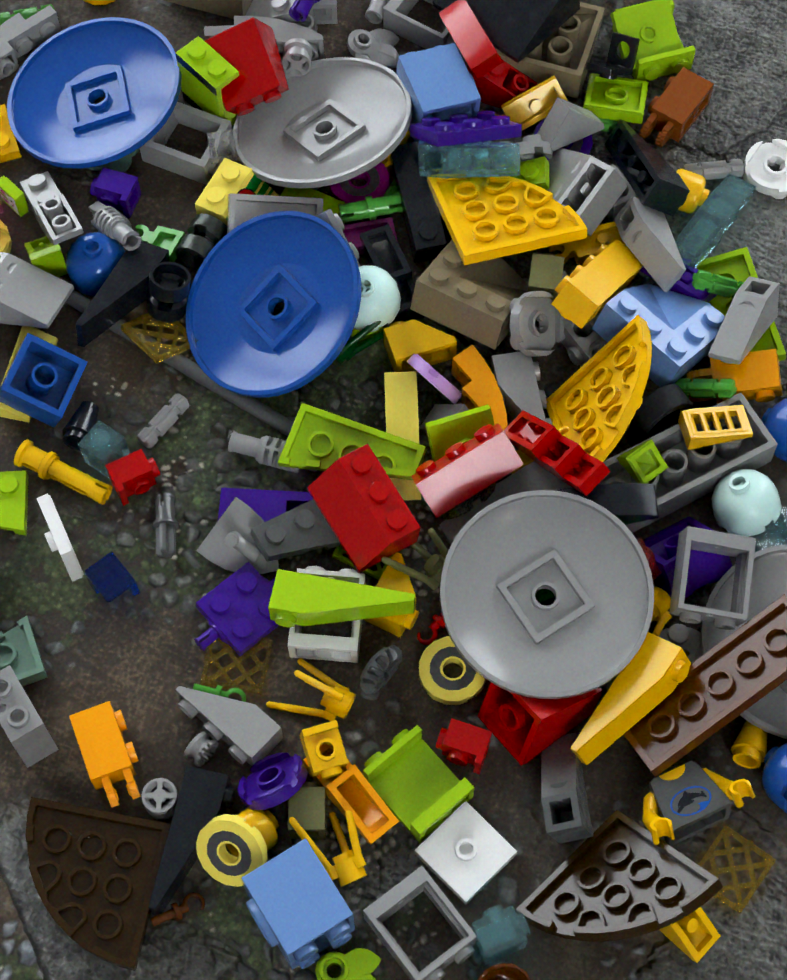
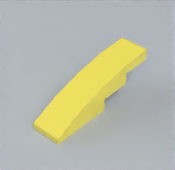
(402, 419)

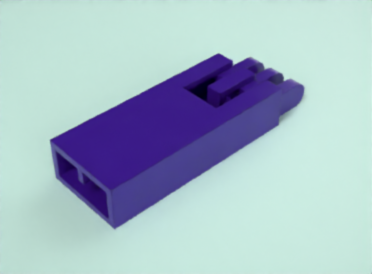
(265, 503)

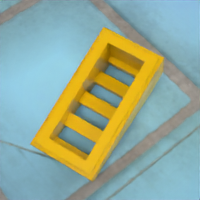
(695, 439)

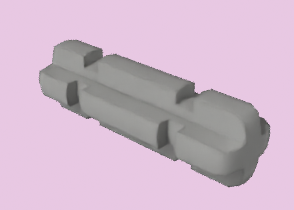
(717, 169)
(163, 420)

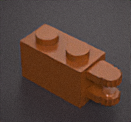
(677, 107)

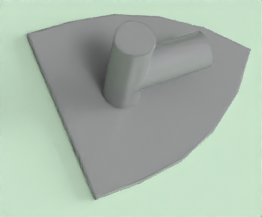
(231, 543)

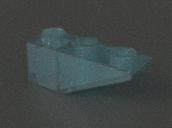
(469, 160)

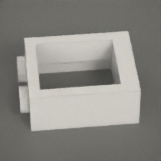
(324, 646)

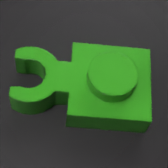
(162, 237)

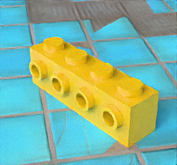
(596, 282)

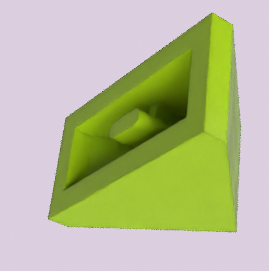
(46, 256)

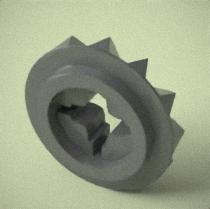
(380, 669)

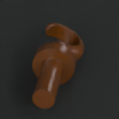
(177, 911)

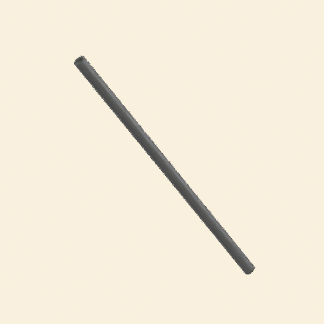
(193, 371)

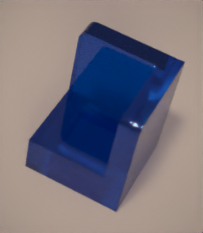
(110, 578)

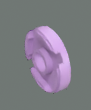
(434, 378)

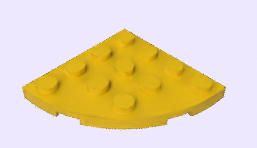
(502, 216)
(605, 391)

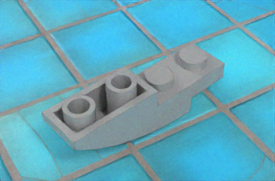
(282, 30)
(22, 35)
(51, 208)

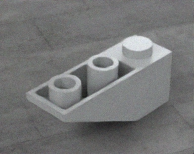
(651, 241)
(746, 320)
(518, 383)
(236, 722)

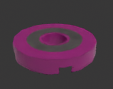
(376, 186)

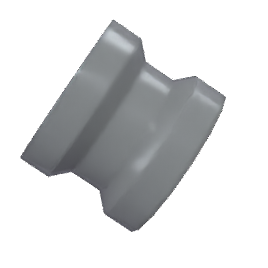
(297, 57)
(160, 790)

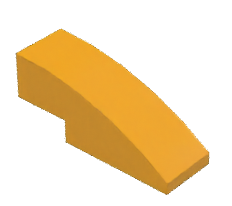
(478, 384)
(355, 793)

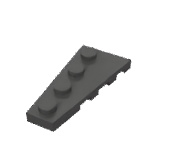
(294, 533)

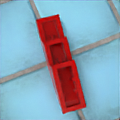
(556, 453)

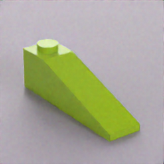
(321, 600)

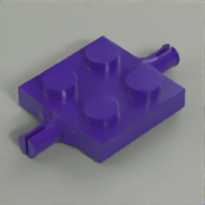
(237, 610)

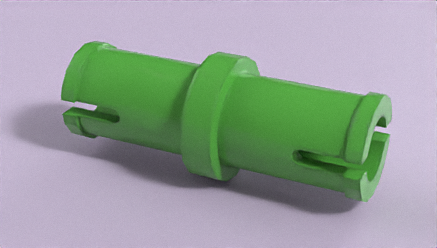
(370, 208)

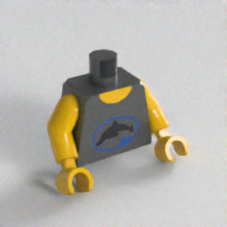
(690, 801)

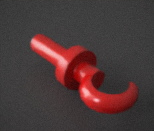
(438, 622)

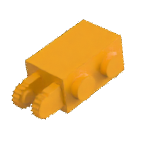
(755, 377)
(105, 750)

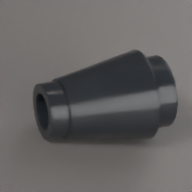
(80, 424)

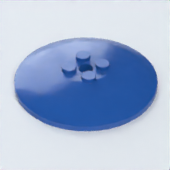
(60, 80)
(241, 282)

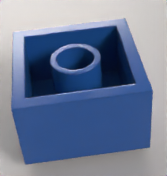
(41, 380)

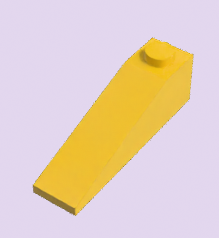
(633, 694)

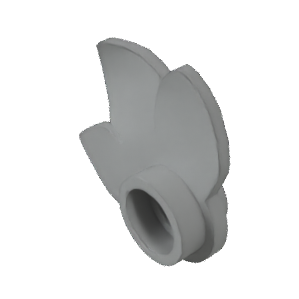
(377, 47)

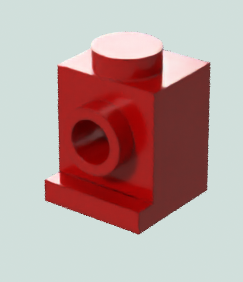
(132, 475)
(464, 744)

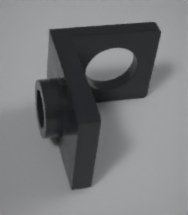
(615, 65)

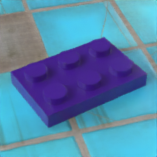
(465, 129)

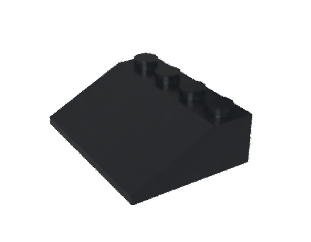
(518, 25)

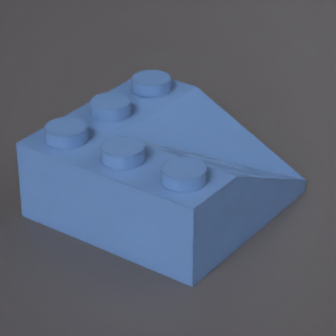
(678, 326)

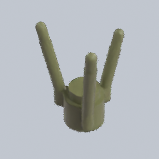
(433, 564)

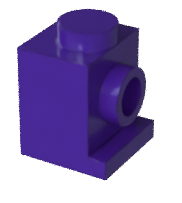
(117, 190)

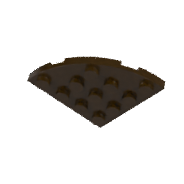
(96, 874)
(618, 887)

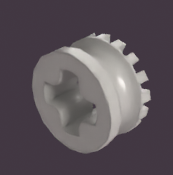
(200, 748)

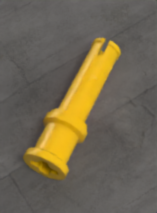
(49, 466)

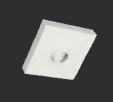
(58, 538)
(465, 852)

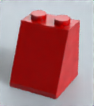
(256, 56)
(533, 724)

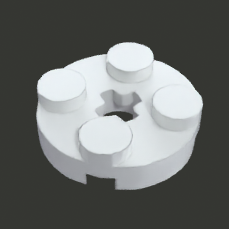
(760, 175)

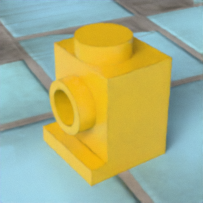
(316, 736)

